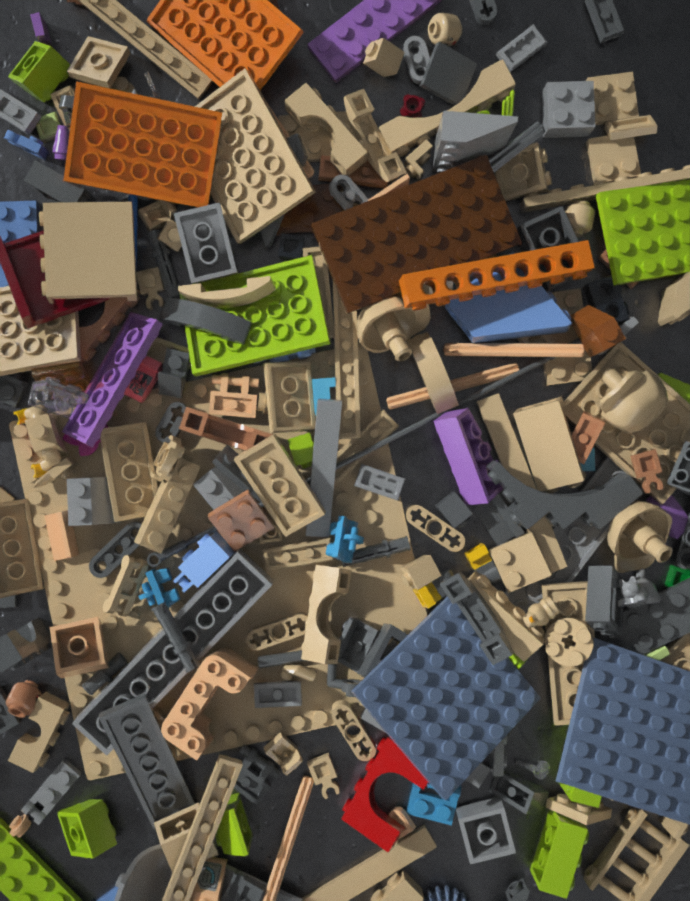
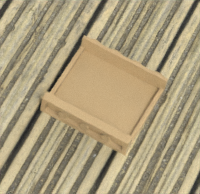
(88, 250)

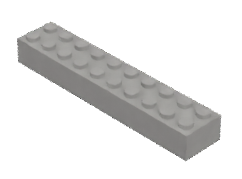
(202, 622)

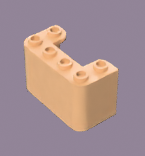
(185, 723)

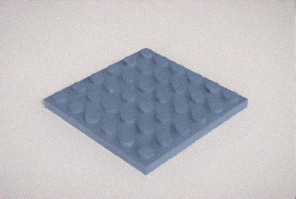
(445, 698)
(631, 732)

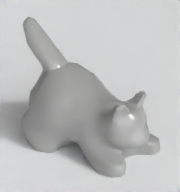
(638, 591)

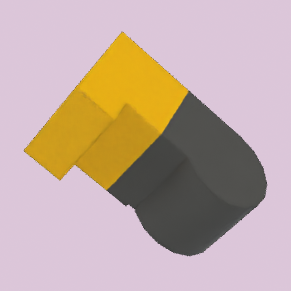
(482, 563)
(433, 591)

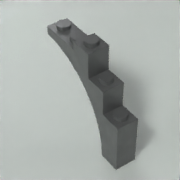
(593, 506)

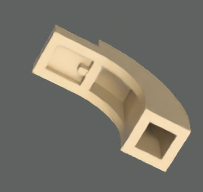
(433, 372)

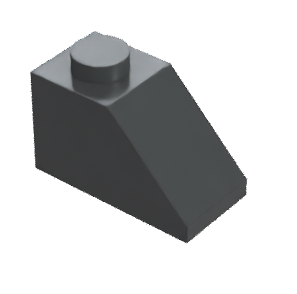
(520, 793)

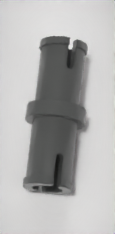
(105, 675)

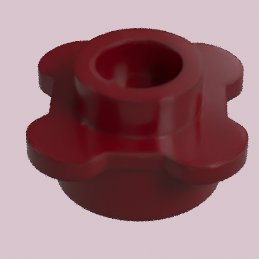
(410, 100)

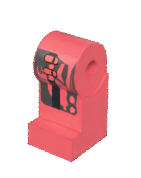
(144, 380)

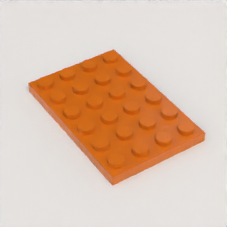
(227, 35)
(142, 145)

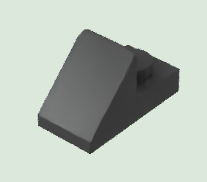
(174, 373)

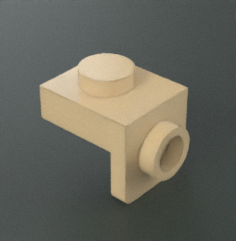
(157, 214)
(284, 753)

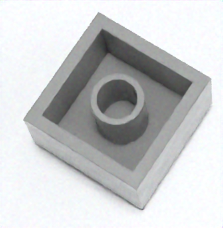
(568, 109)
(485, 830)

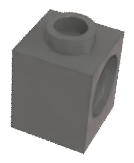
(454, 510)

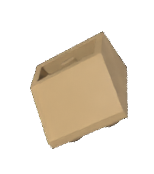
(675, 301)
(173, 832)

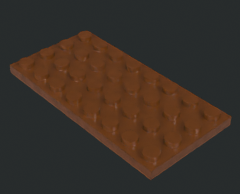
(414, 229)

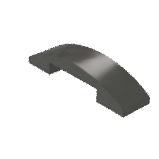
(205, 318)
(480, 617)

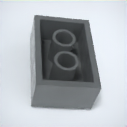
(547, 231)

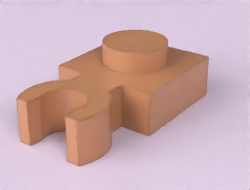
(647, 466)

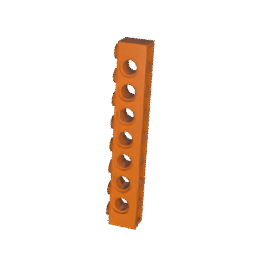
(576, 254)

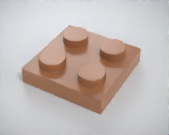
(241, 520)

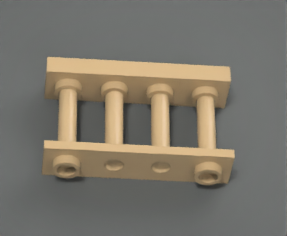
(659, 864)

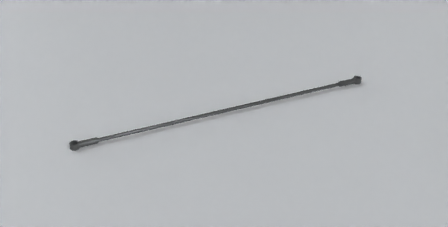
(182, 545)

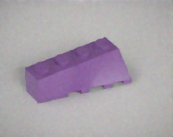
(467, 456)

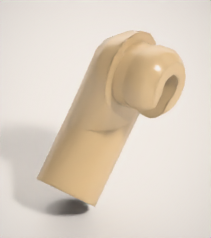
(299, 671)

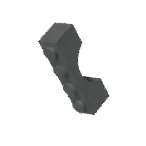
(23, 645)

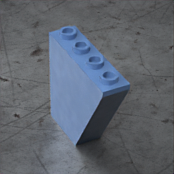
(509, 314)

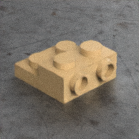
(524, 173)

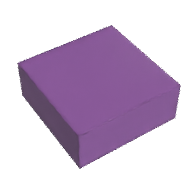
(40, 29)

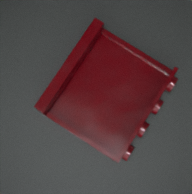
(23, 272)

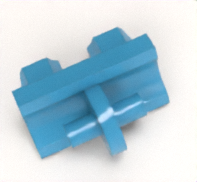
(345, 539)
(156, 578)

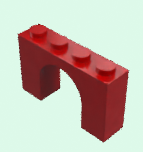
(363, 811)

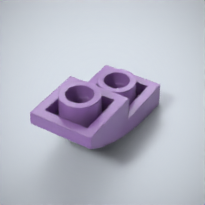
(678, 515)

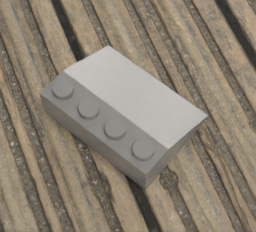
(468, 137)

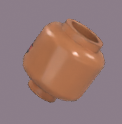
(23, 698)

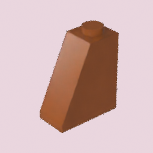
(596, 330)

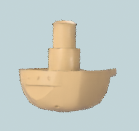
(389, 326)
(633, 399)
(639, 536)

